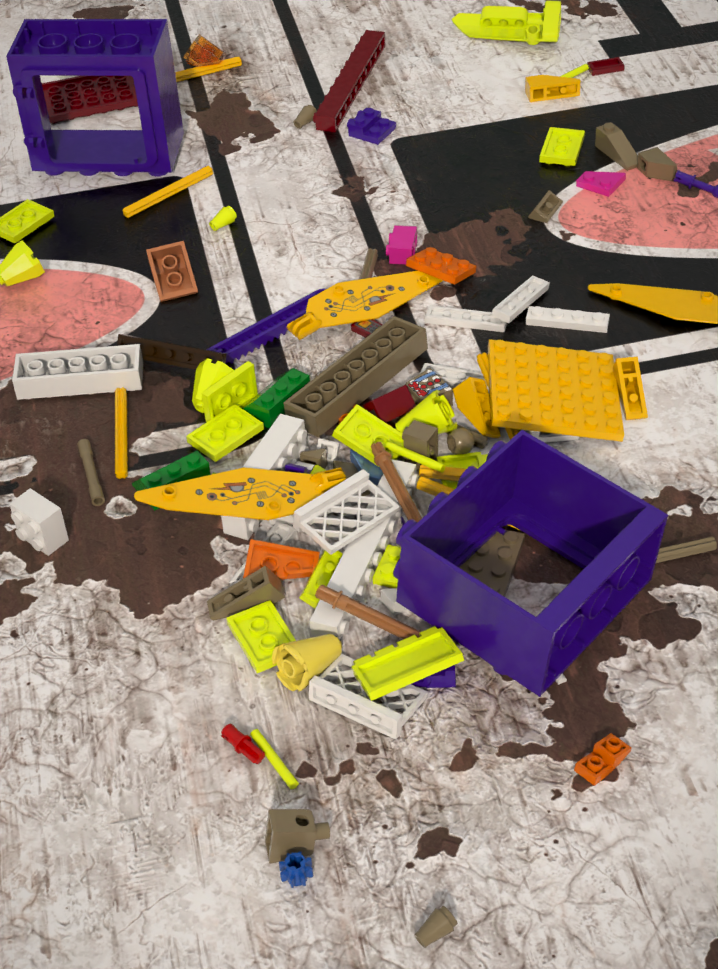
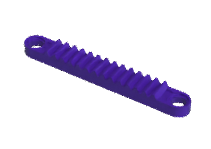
(262, 330)

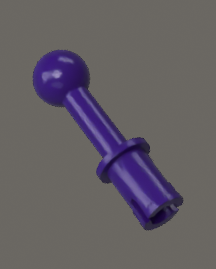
(690, 181)

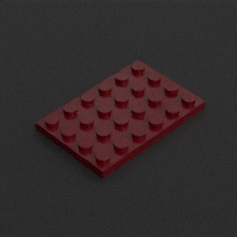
(88, 96)

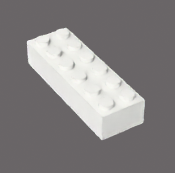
(78, 371)
(277, 448)

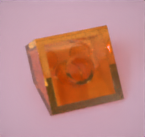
(203, 53)

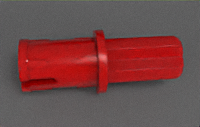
(242, 744)

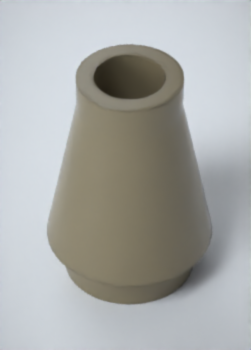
(305, 116)
(438, 925)

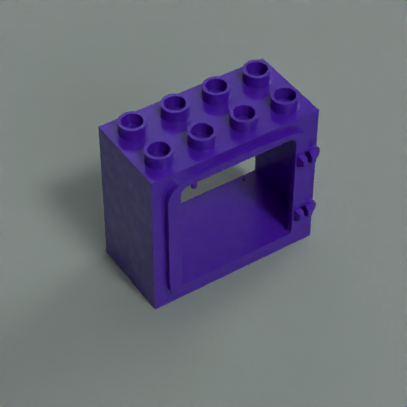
(98, 49)
(561, 507)

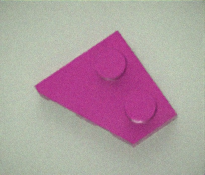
(601, 182)

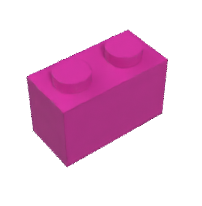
(401, 244)

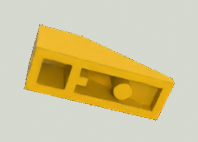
(551, 87)
(630, 388)
(474, 402)

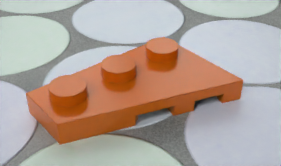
(282, 560)

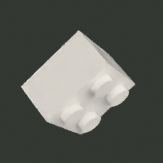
(38, 522)

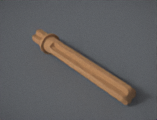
(384, 461)
(365, 613)

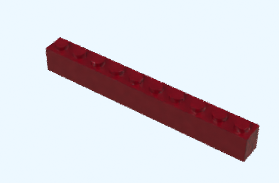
(350, 81)

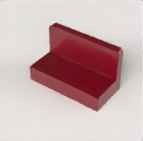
(392, 404)

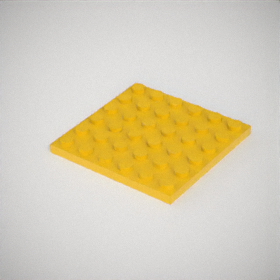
(554, 390)

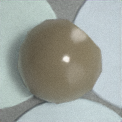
(460, 441)

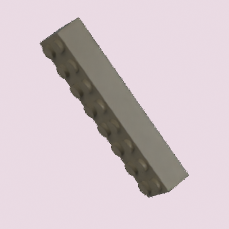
(357, 375)

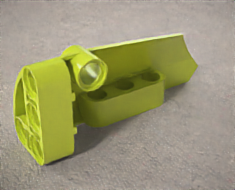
(512, 23)

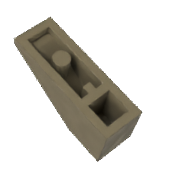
(616, 146)
(247, 593)

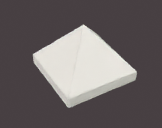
(331, 447)

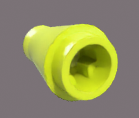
(223, 217)

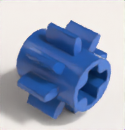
(296, 869)

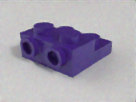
(370, 126)

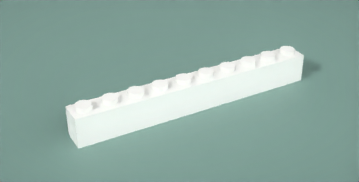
(360, 559)

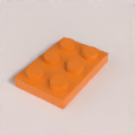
(441, 265)

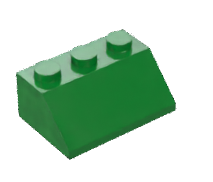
(269, 402)
(184, 469)

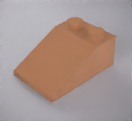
(171, 271)

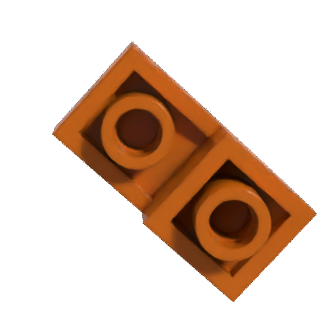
(603, 760)

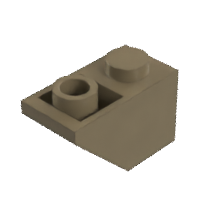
(656, 165)

